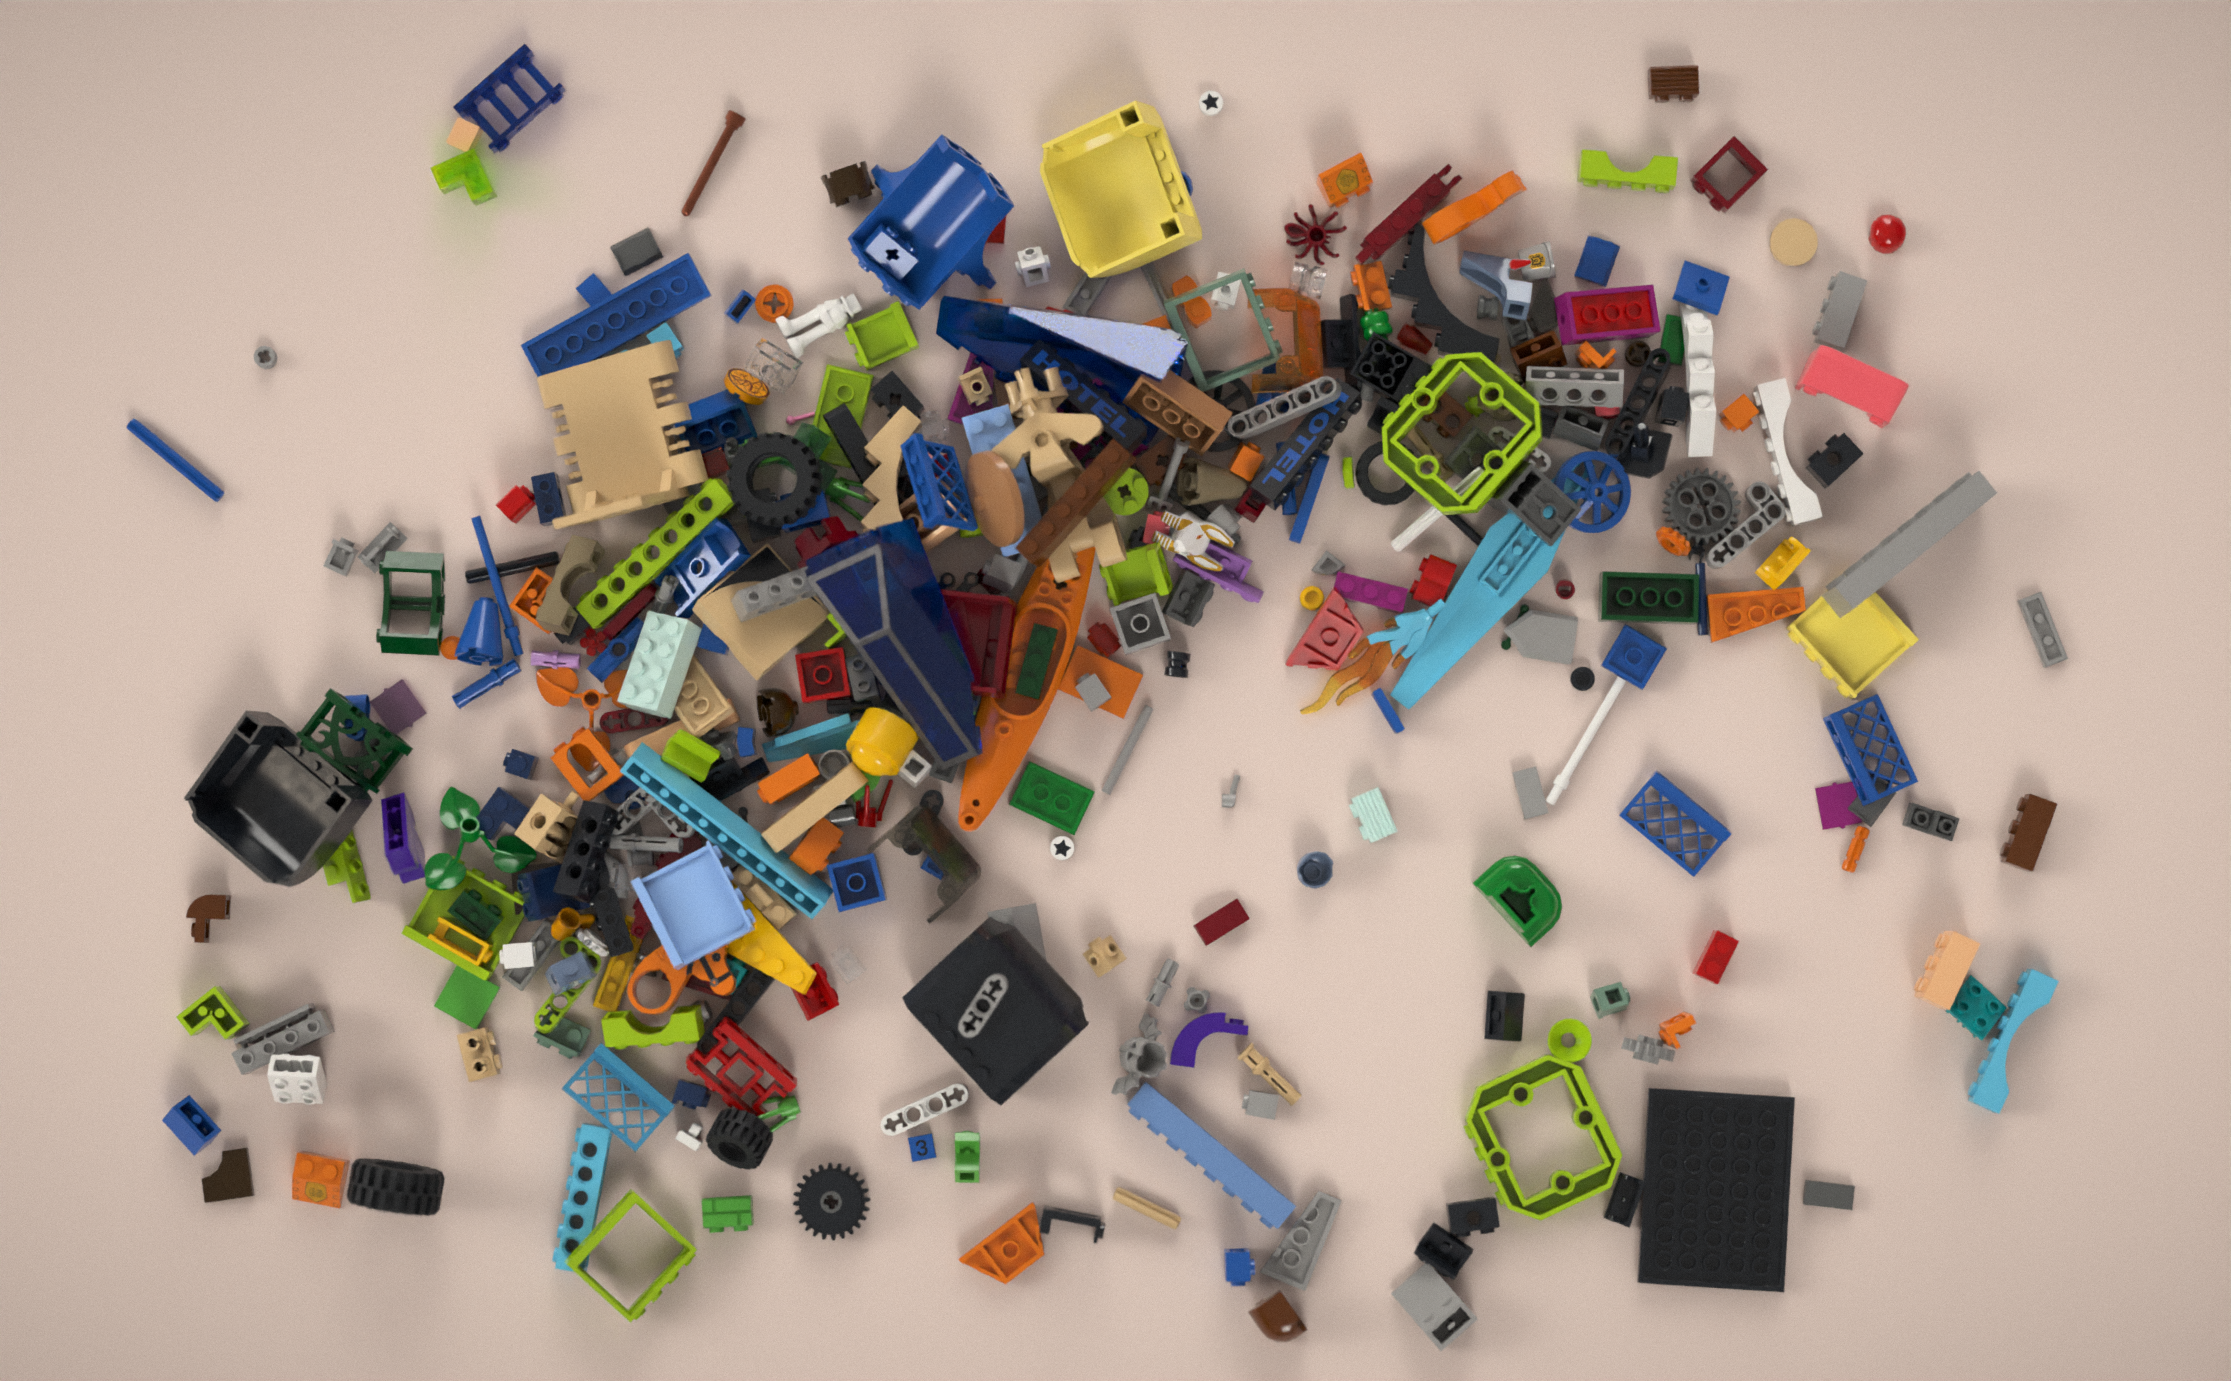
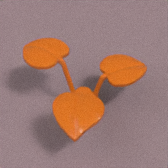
(558, 686)

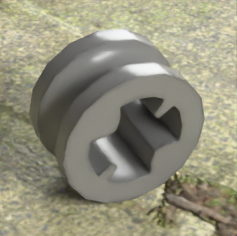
(267, 365)

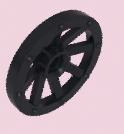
(1243, 390)

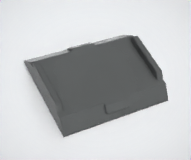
(636, 251)
(1871, 811)

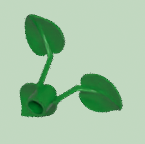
(461, 811)

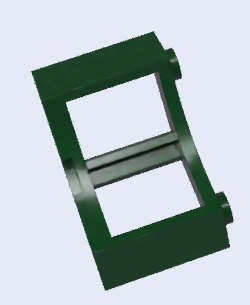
(416, 563)

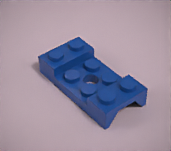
(718, 551)

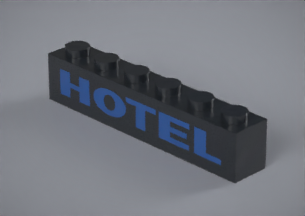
(1085, 396)
(1304, 447)

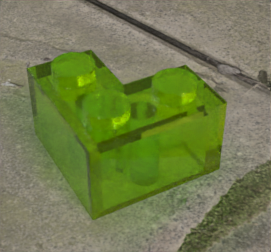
(465, 171)

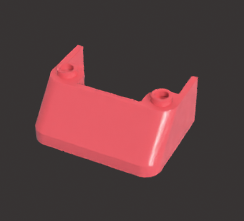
(1852, 383)

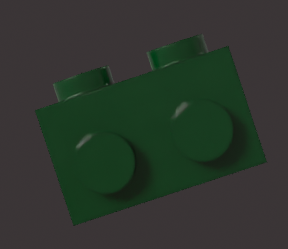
(476, 913)

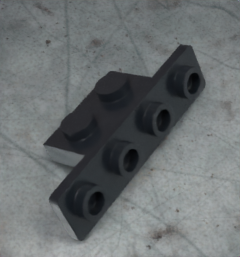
(1341, 340)
(728, 778)
(610, 916)

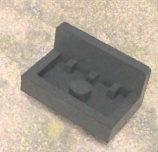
(1188, 598)

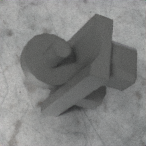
(721, 742)

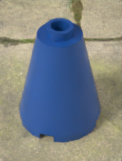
(481, 635)

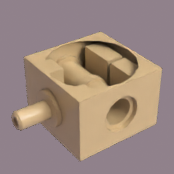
(549, 826)

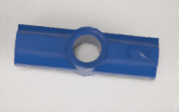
(607, 662)

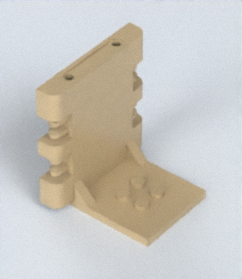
(621, 434)

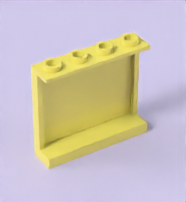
(1853, 646)

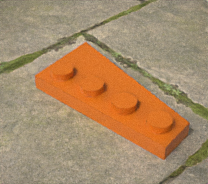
(1747, 610)

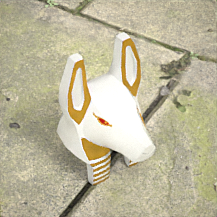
(1191, 538)

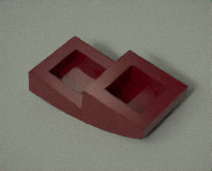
(1221, 922)

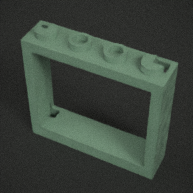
(1264, 323)

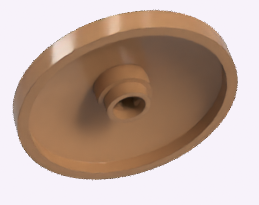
(995, 498)

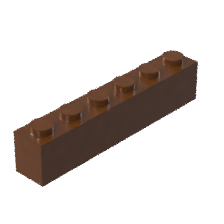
(1076, 503)

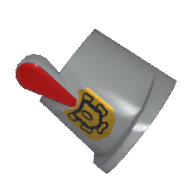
(1535, 262)

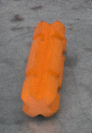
(1855, 849)

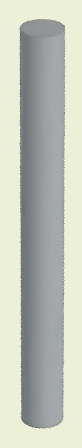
(1127, 749)

